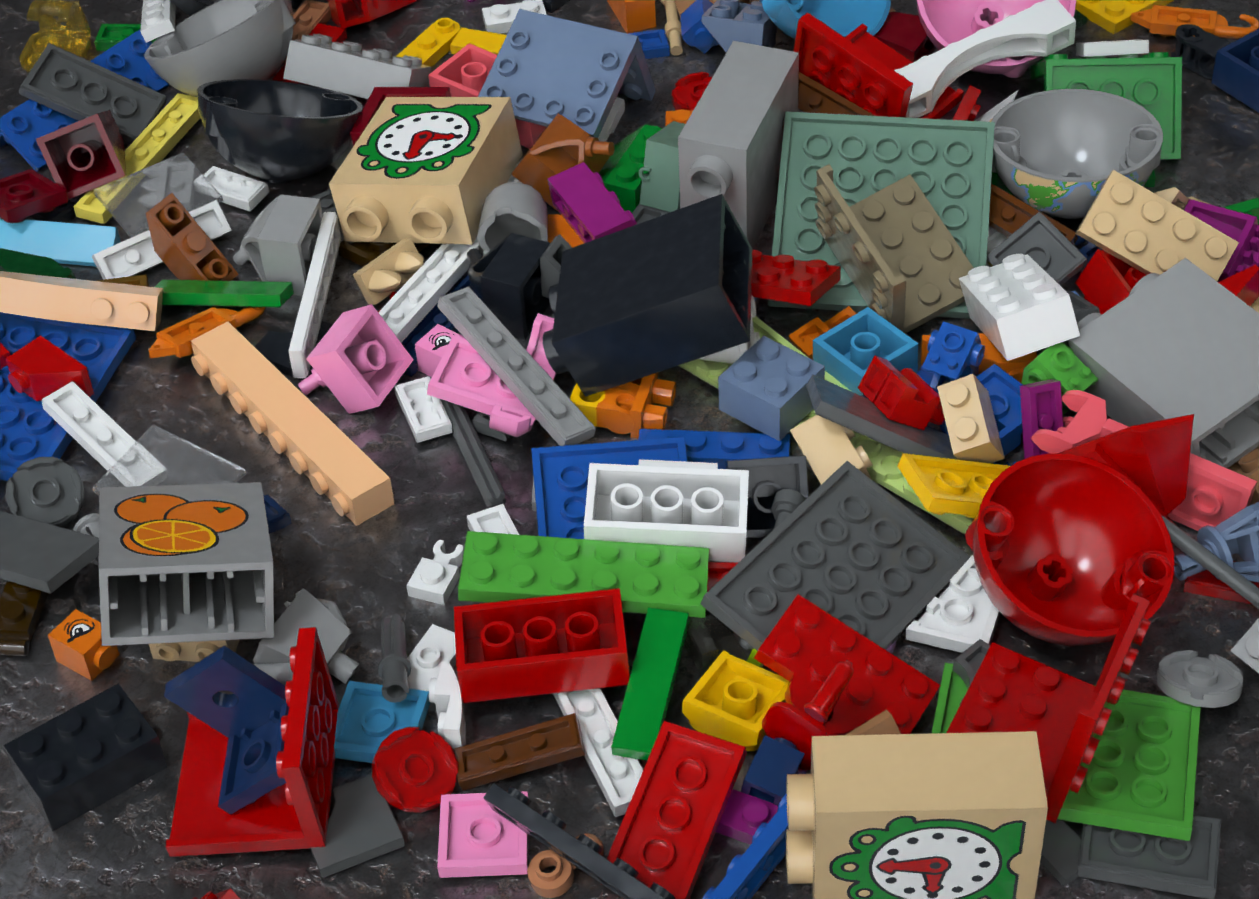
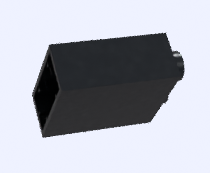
(651, 297)

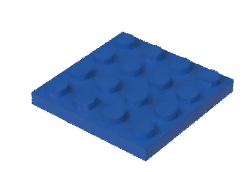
(563, 473)

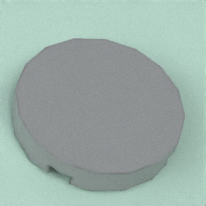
(1199, 680)

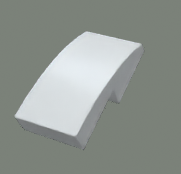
(447, 697)

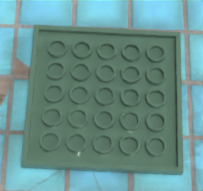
(867, 154)

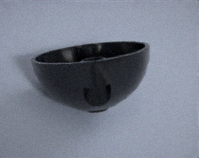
(277, 126)

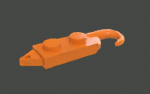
(1166, 19)
(177, 338)

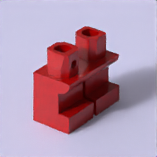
(901, 394)

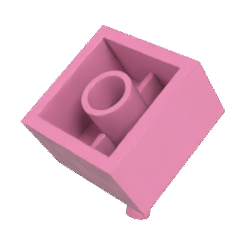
(357, 360)

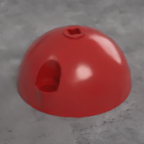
(1058, 542)

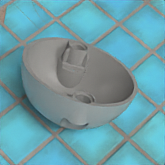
(224, 44)

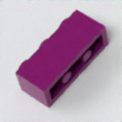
(587, 203)

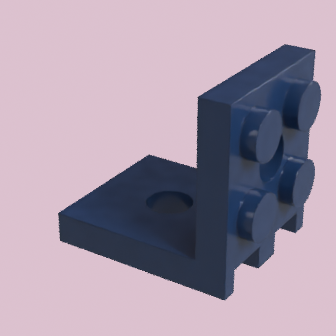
(247, 718)

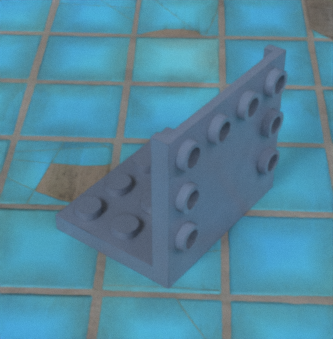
(567, 70)

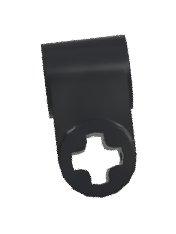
(1198, 51)

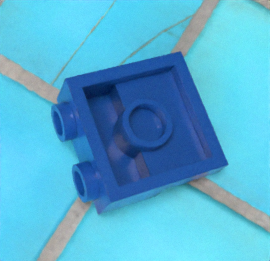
(1006, 406)

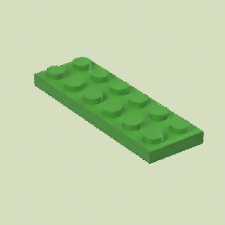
(530, 566)

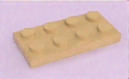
(1151, 230)

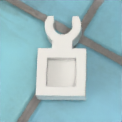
(436, 578)

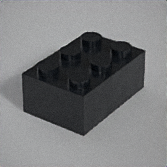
(85, 756)

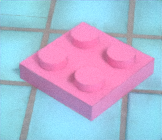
(478, 839)

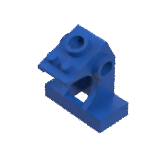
(951, 355)

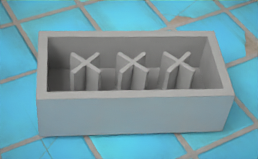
(348, 68)

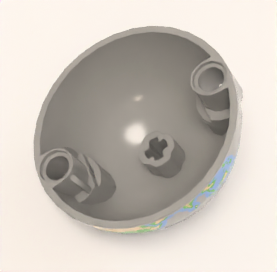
(1064, 144)

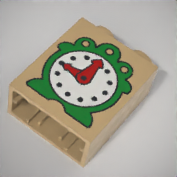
(426, 169)
(918, 816)

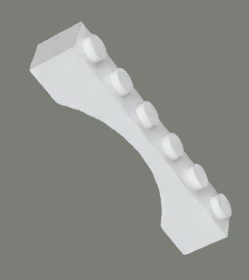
(1032, 32)

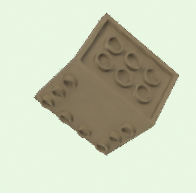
(893, 250)

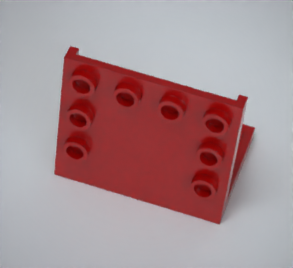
(861, 69)
(1066, 712)
(289, 814)

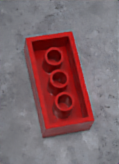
(540, 645)

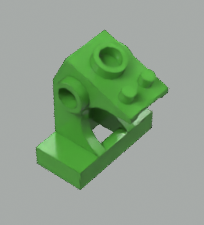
(1059, 364)

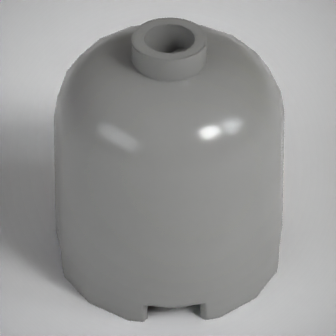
(510, 210)

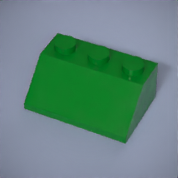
(622, 168)

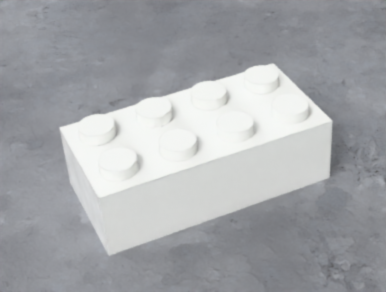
(1018, 306)
(669, 507)

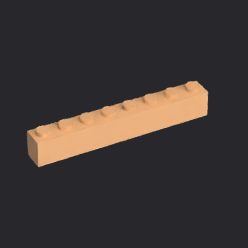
(292, 424)

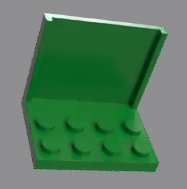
(1148, 80)

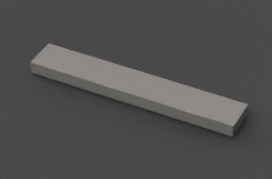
(516, 367)

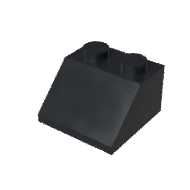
(765, 480)

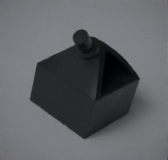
(510, 281)

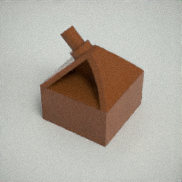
(558, 149)

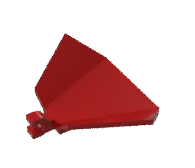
(1150, 456)

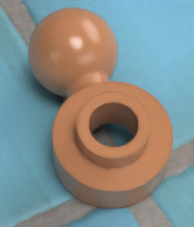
(561, 879)

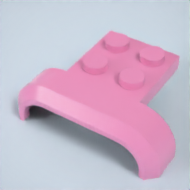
(471, 383)

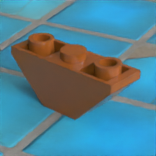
(185, 245)

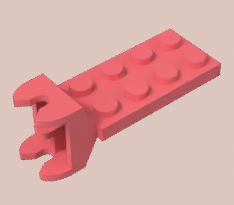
(1211, 489)

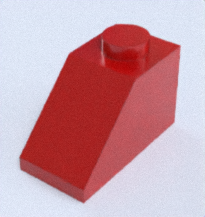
(45, 368)

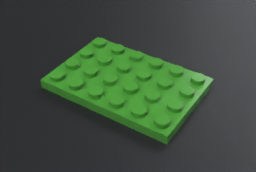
(1140, 770)

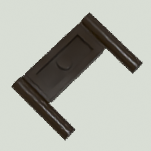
(19, 617)

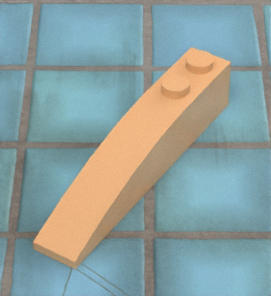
(81, 301)

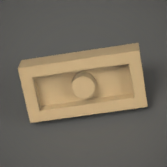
(389, 271)

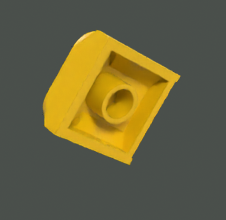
(733, 700)

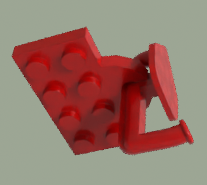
(835, 679)

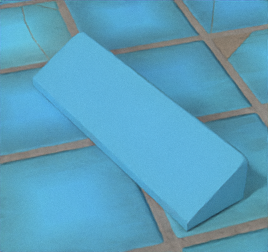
(58, 240)

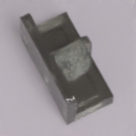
(707, 640)

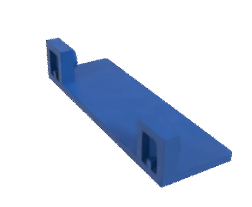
(33, 120)

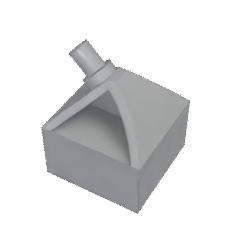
(283, 240)

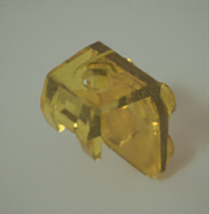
(72, 37)

